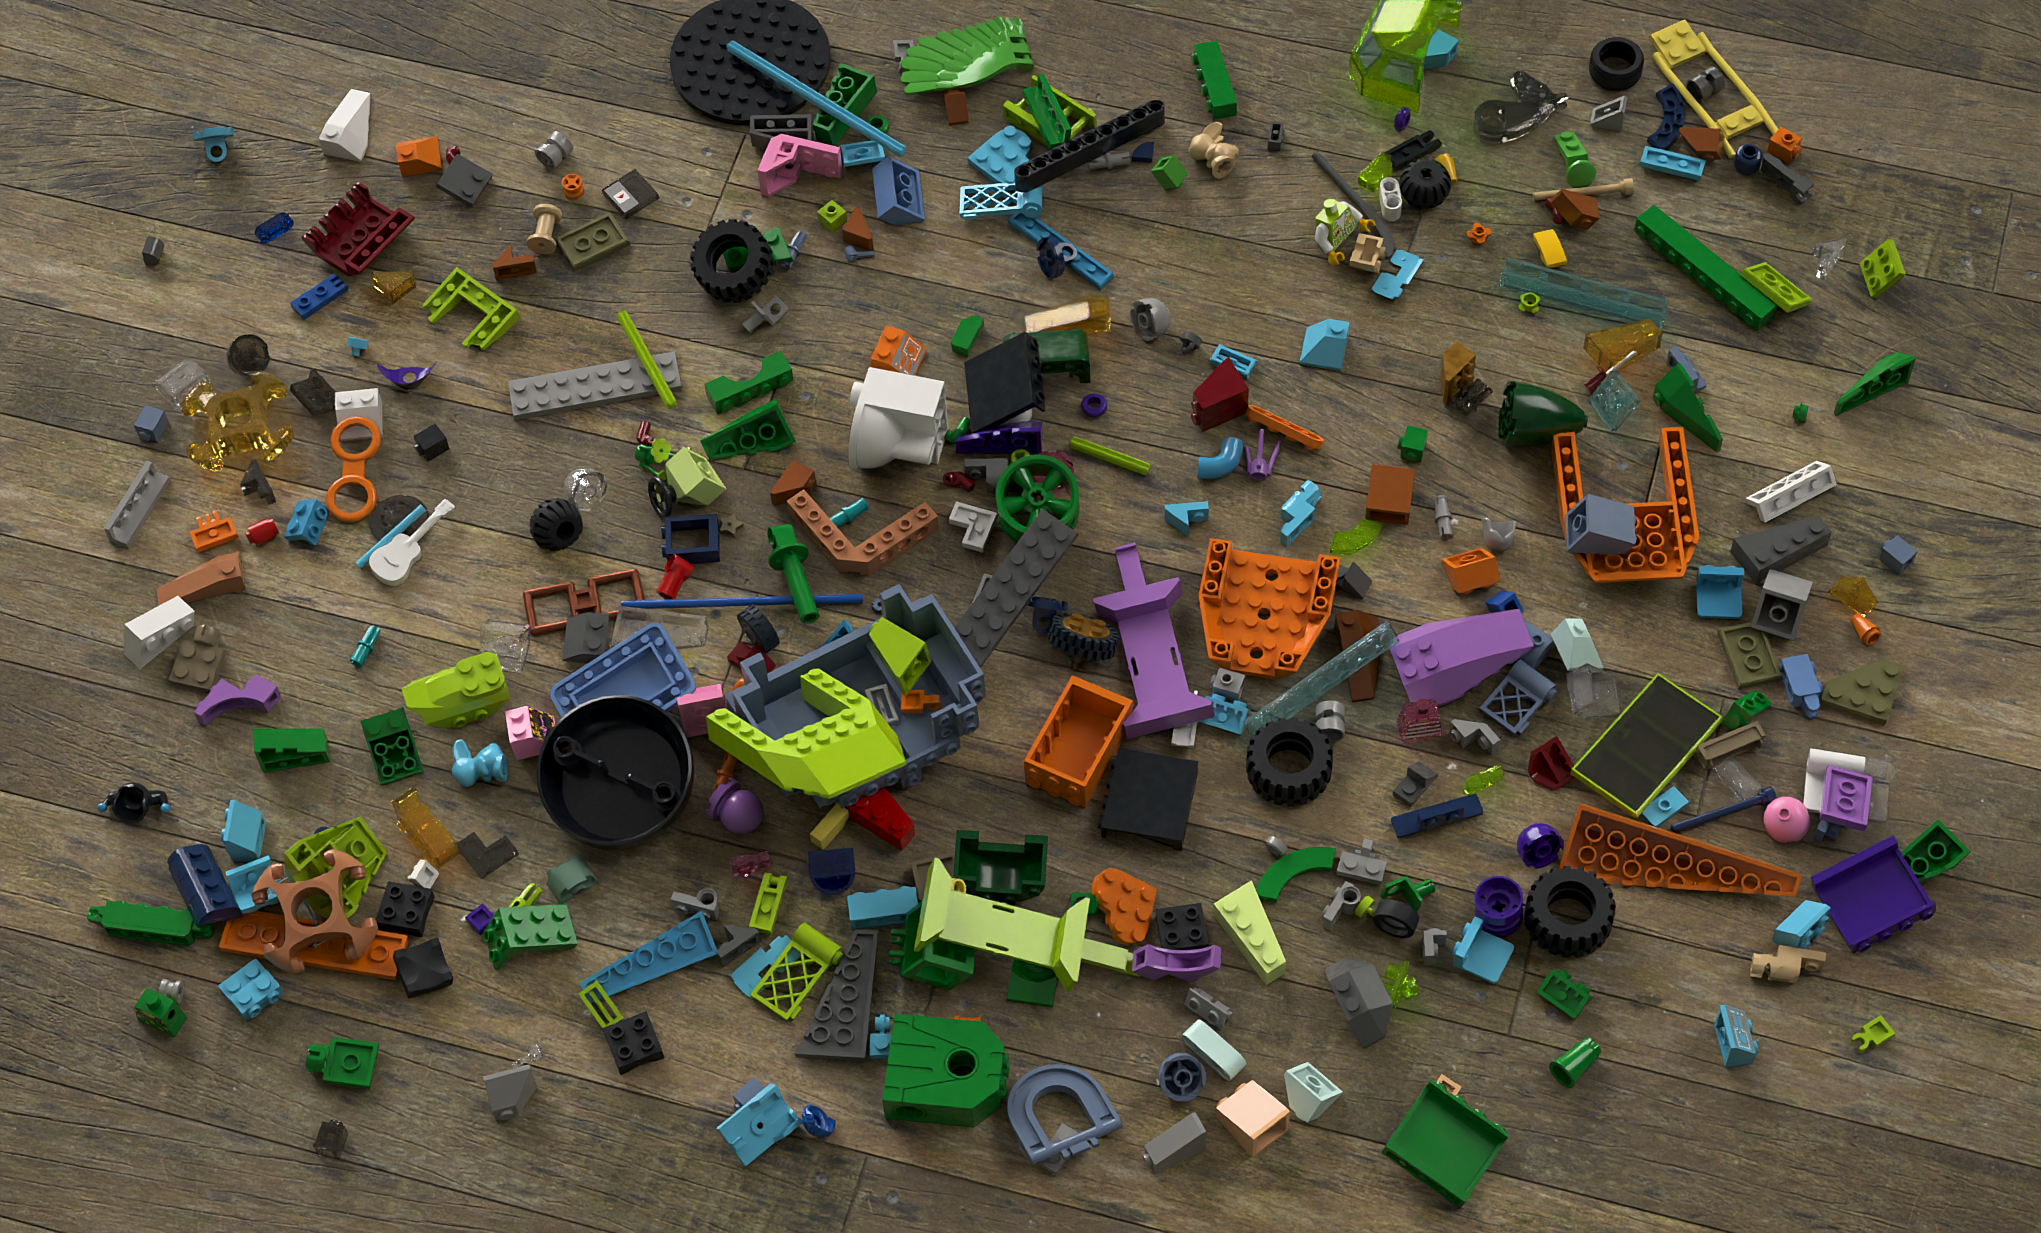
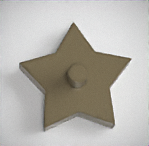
(730, 525)

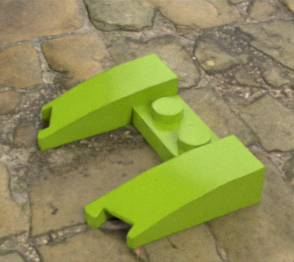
(461, 286)

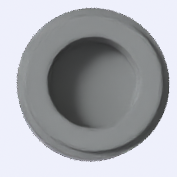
(1276, 846)

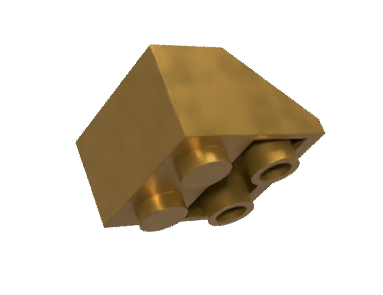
(1456, 370)

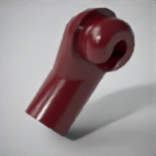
(1558, 218)
(643, 436)
(958, 479)

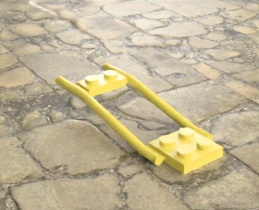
(1679, 45)

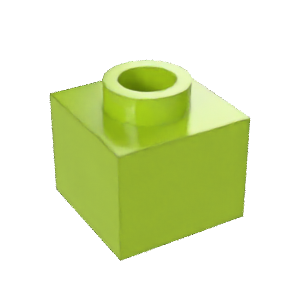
(832, 216)

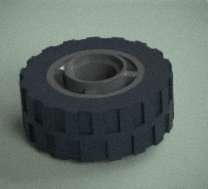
(758, 628)

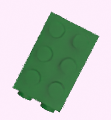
(528, 929)

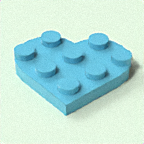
(1002, 155)

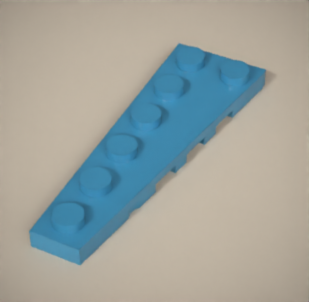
(668, 952)

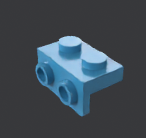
(307, 521)

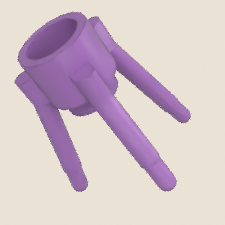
(1259, 468)

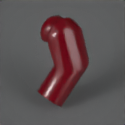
(451, 153)

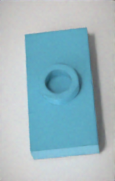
(1664, 807)

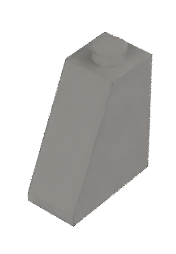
(1175, 1144)

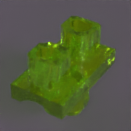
(1399, 973)

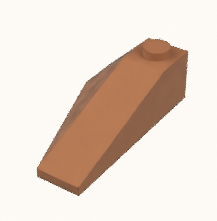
(208, 580)

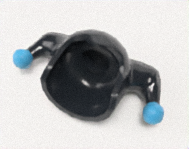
(133, 802)

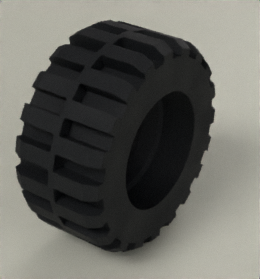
(715, 243)
(1284, 786)
(1573, 885)

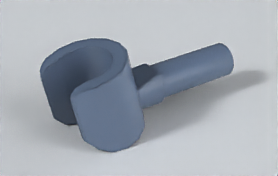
(851, 254)

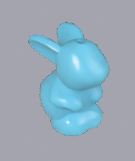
(486, 764)

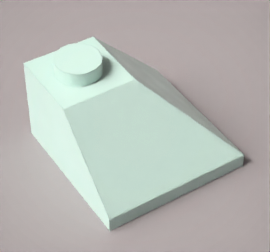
(1575, 644)
(1309, 1091)

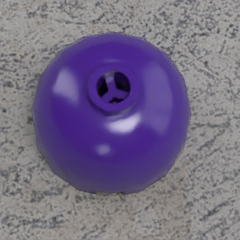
(1539, 845)

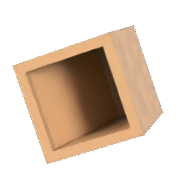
(1253, 1117)

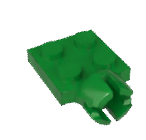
(344, 1062)

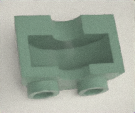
(570, 878)

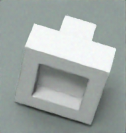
(423, 874)

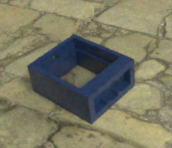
(693, 522)

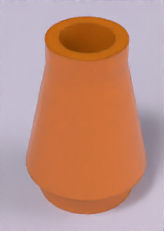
(1866, 630)

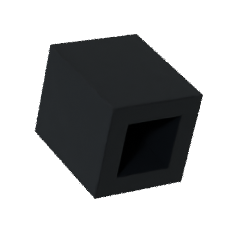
(430, 442)

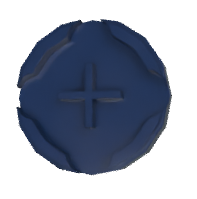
(1051, 257)
(1045, 608)

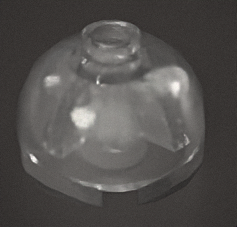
(584, 488)

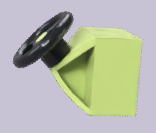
(689, 481)

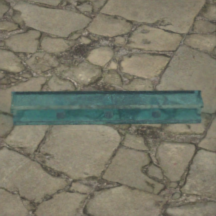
(1583, 292)

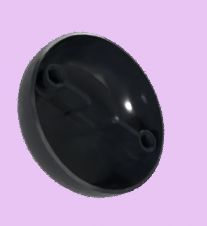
(617, 774)

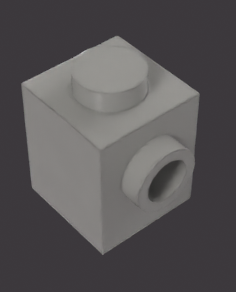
(1228, 684)

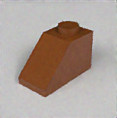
(1705, 142)
(1576, 208)
(793, 480)

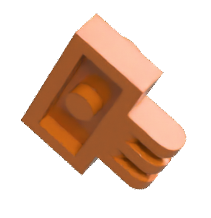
(213, 532)

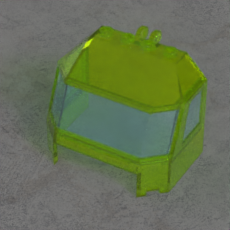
(1393, 48)

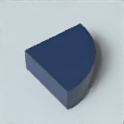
(1144, 152)

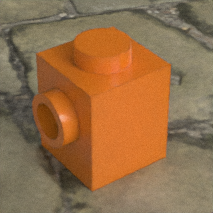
(1785, 145)

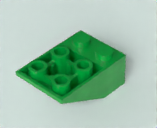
(391, 746)

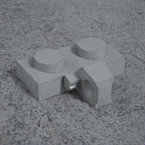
(1362, 865)

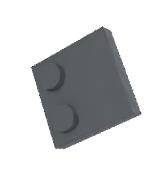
(464, 180)

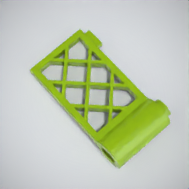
(811, 945)

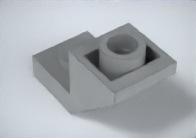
(1467, 732)

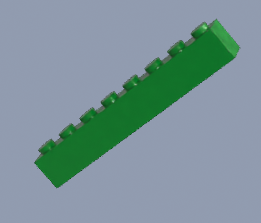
(1705, 267)

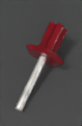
(1593, 383)

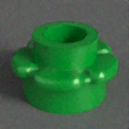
(1800, 412)

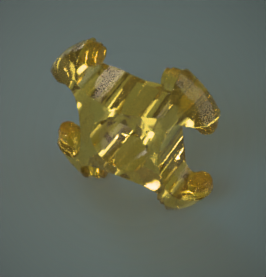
(223, 407)

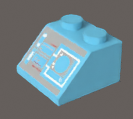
(1735, 1037)

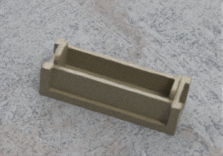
(1729, 744)

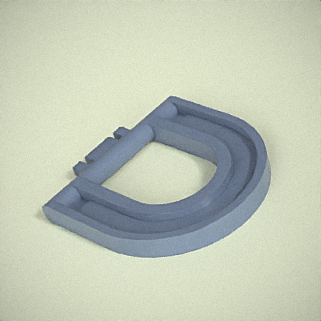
(1059, 1079)

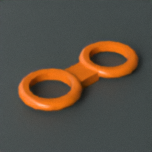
(353, 469)

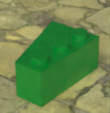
(290, 748)

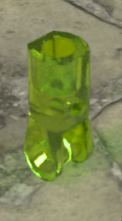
(1484, 779)

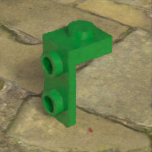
(1745, 709)

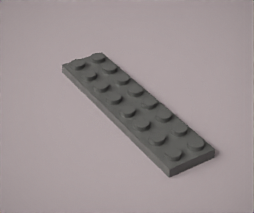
(1014, 585)

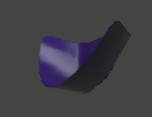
(396, 376)

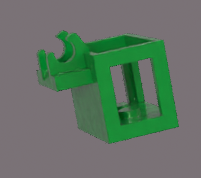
(937, 964)

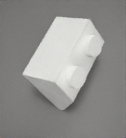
(359, 403)

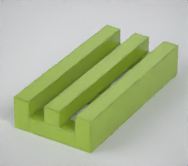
(589, 989)

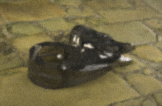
(1532, 108)

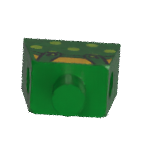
(156, 1008)

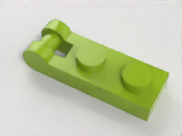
(768, 903)

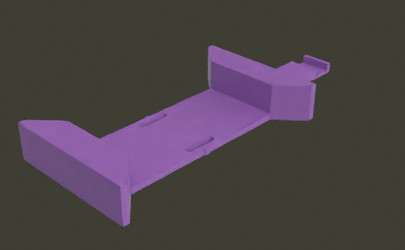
(1148, 640)

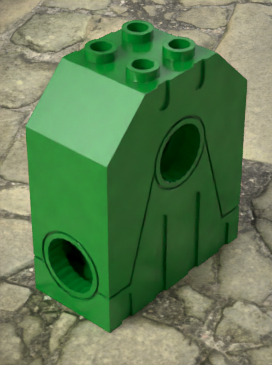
(922, 1069)

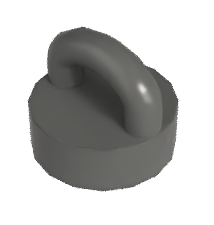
(1190, 341)

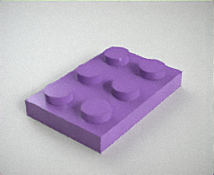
(1846, 798)

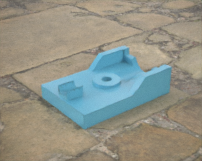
(741, 1128)

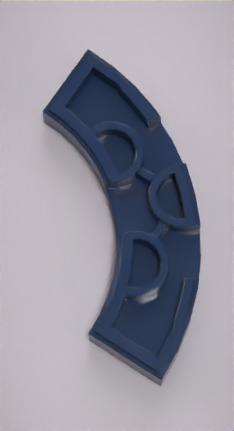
(1673, 118)

